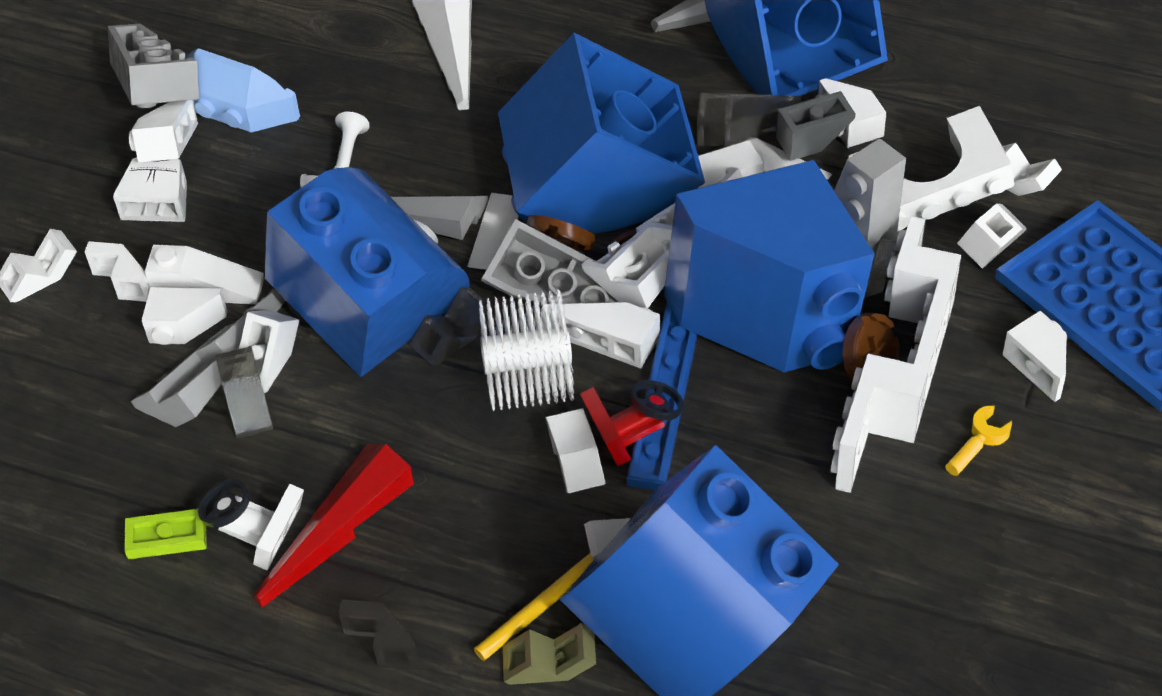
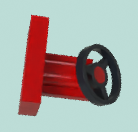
(634, 422)

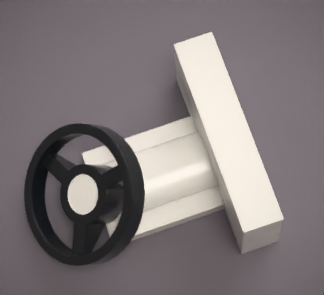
(250, 521)

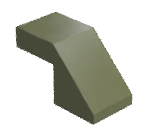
(544, 659)

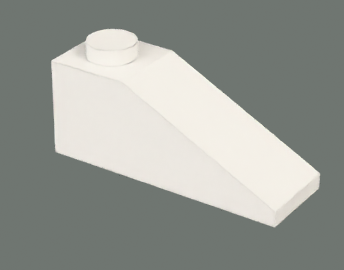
(164, 131)
(196, 269)
(613, 329)

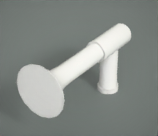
(351, 125)

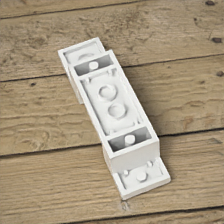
(891, 391)

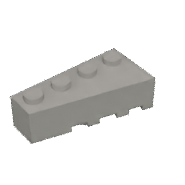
(150, 68)
(873, 191)

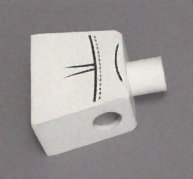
(152, 191)

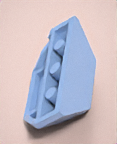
(241, 94)

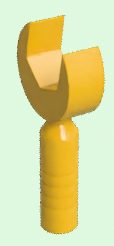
(982, 435)

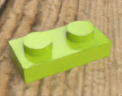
(164, 534)

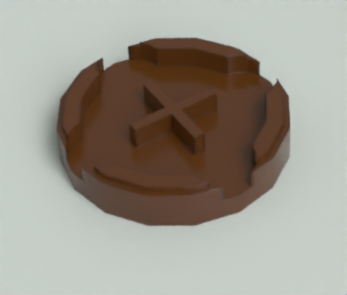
(563, 232)
(868, 335)

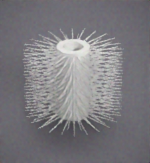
(527, 350)

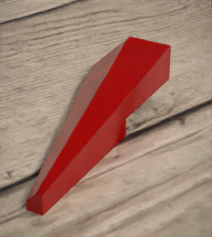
(364, 489)

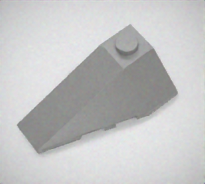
(539, 263)

